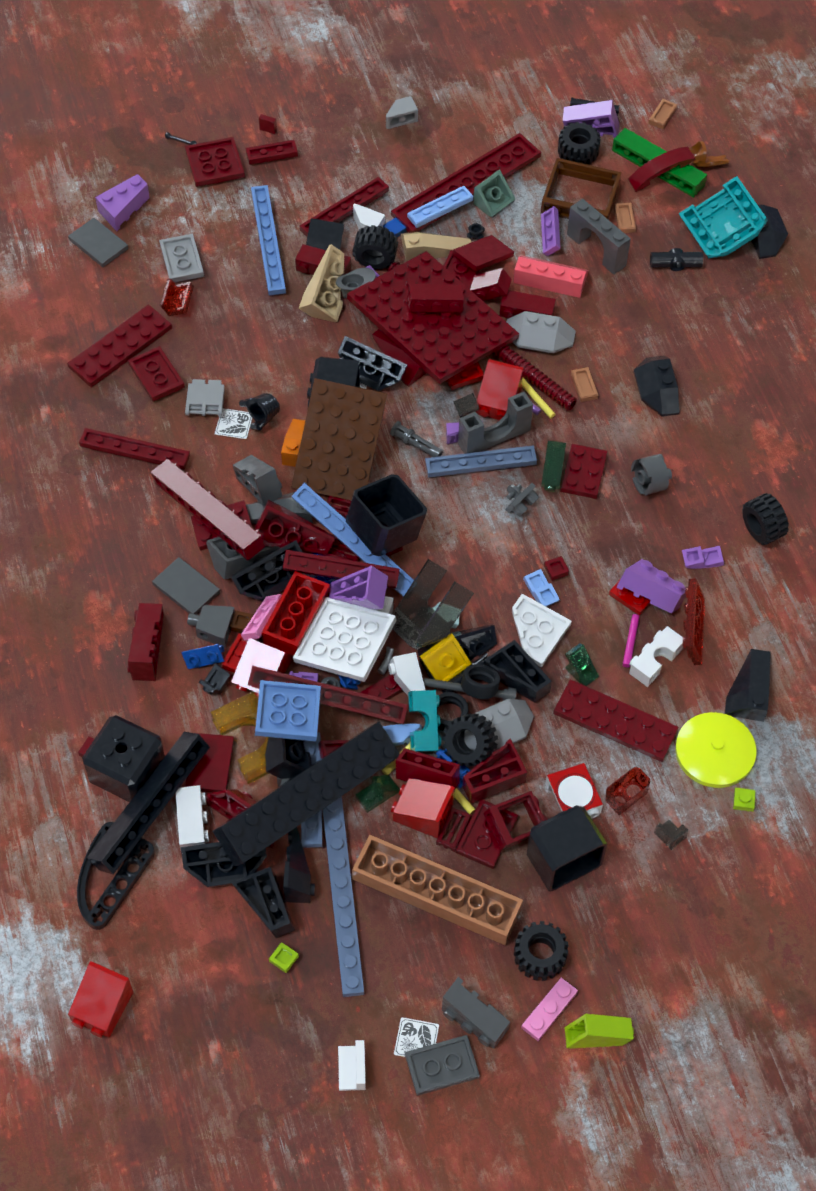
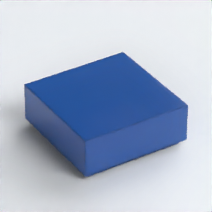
(395, 226)

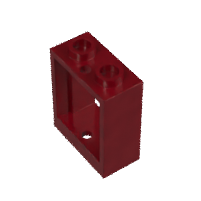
(498, 825)

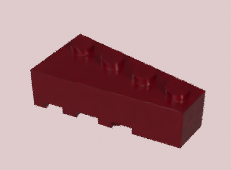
(146, 642)

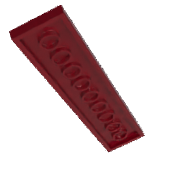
(507, 158)

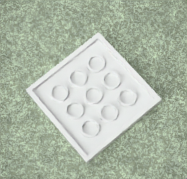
(344, 639)

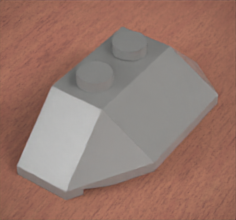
(542, 332)
(510, 718)

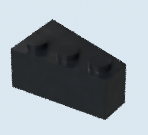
(519, 671)
(266, 900)

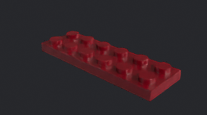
(119, 345)
(616, 720)

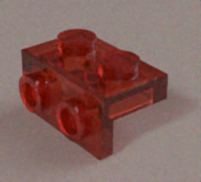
(176, 297)

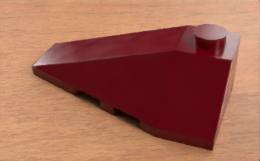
(389, 348)
(283, 526)

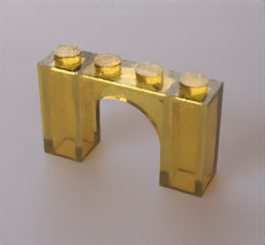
(235, 715)

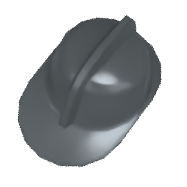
(355, 279)

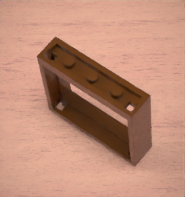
(584, 172)

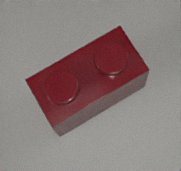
(491, 284)

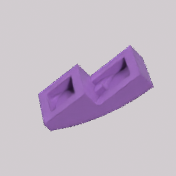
(706, 558)

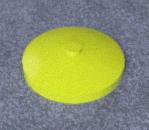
(715, 750)

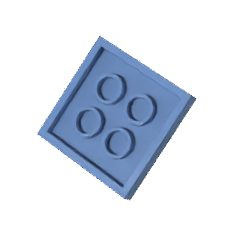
(288, 710)

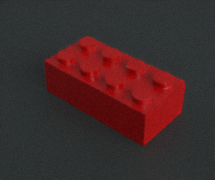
(294, 612)

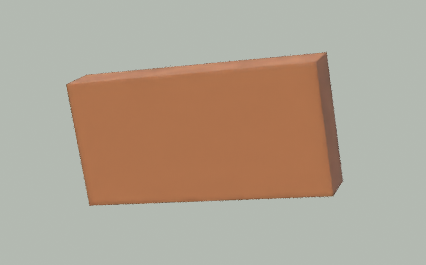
(662, 113)
(625, 217)
(584, 384)

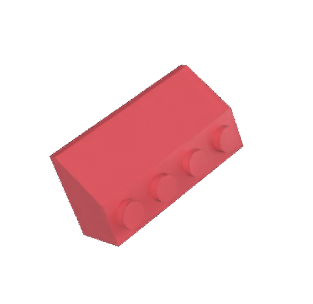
(550, 276)

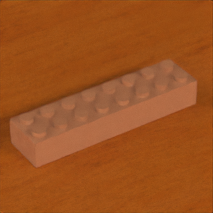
(437, 889)

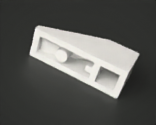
(407, 672)

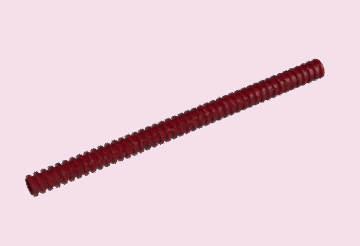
(531, 373)

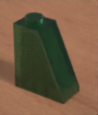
(553, 465)

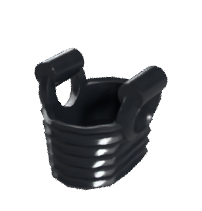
(261, 409)

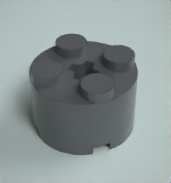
(651, 474)

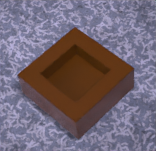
(240, 621)

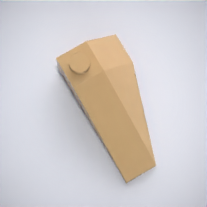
(434, 244)
(322, 294)

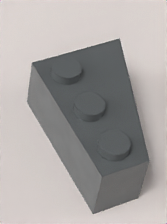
(258, 479)
(474, 1015)

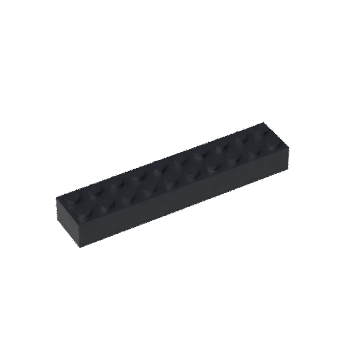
(305, 794)

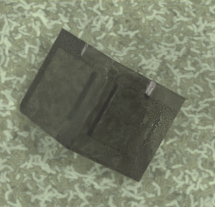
(466, 405)
(670, 833)

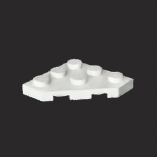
(538, 628)

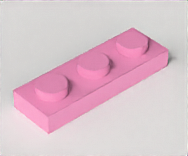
(260, 618)
(549, 1009)

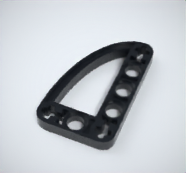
(111, 890)

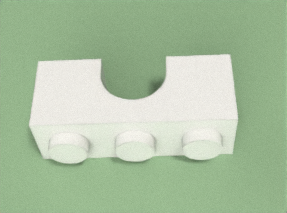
(665, 644)

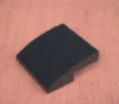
(325, 233)

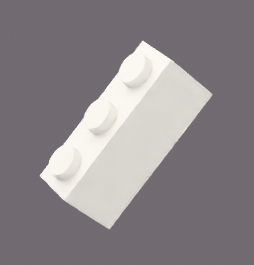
(191, 816)

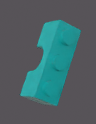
(425, 703)

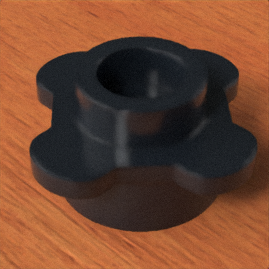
(475, 231)

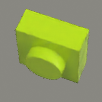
(744, 799)
(283, 957)

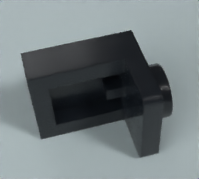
(216, 680)

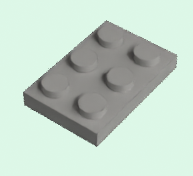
(181, 258)

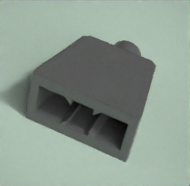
(213, 623)

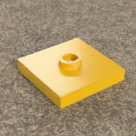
(445, 659)

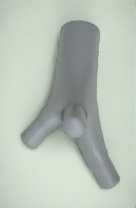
(384, 666)

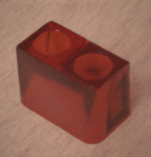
(612, 791)

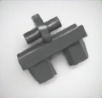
(516, 505)

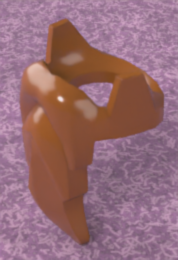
(703, 161)

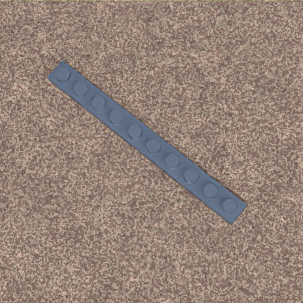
(343, 900)

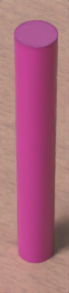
(631, 640)

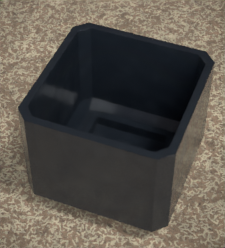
(335, 370)
(386, 515)
(127, 771)
(566, 847)

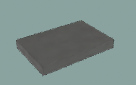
(98, 242)
(186, 586)
(441, 1065)

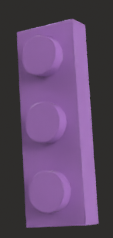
(550, 231)

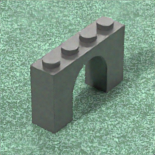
(616, 244)
(516, 421)

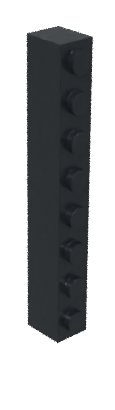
(148, 802)

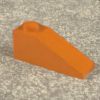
(292, 443)

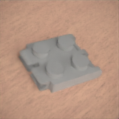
(205, 398)

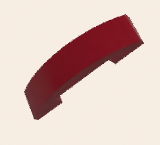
(660, 165)

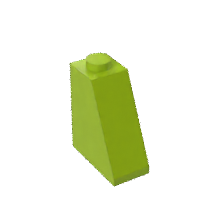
(598, 1031)

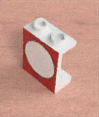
(573, 788)

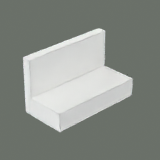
(352, 1067)

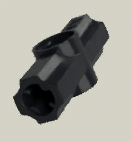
(676, 259)

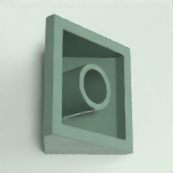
(493, 194)

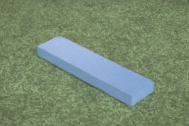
(440, 206)

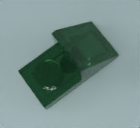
(580, 665)
(378, 792)

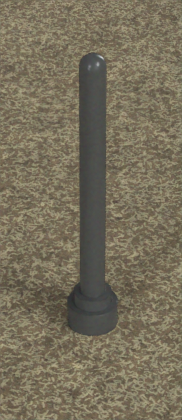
(509, 693)

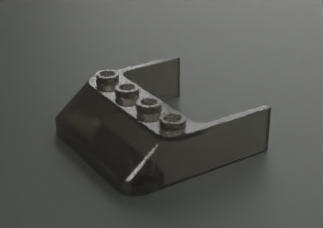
(420, 623)

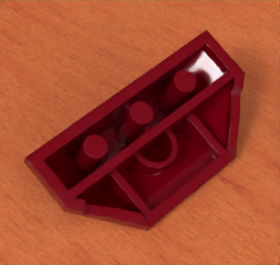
(230, 803)

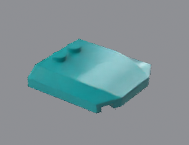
(725, 220)

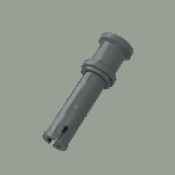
(409, 436)

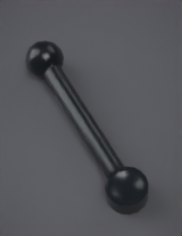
(168, 135)

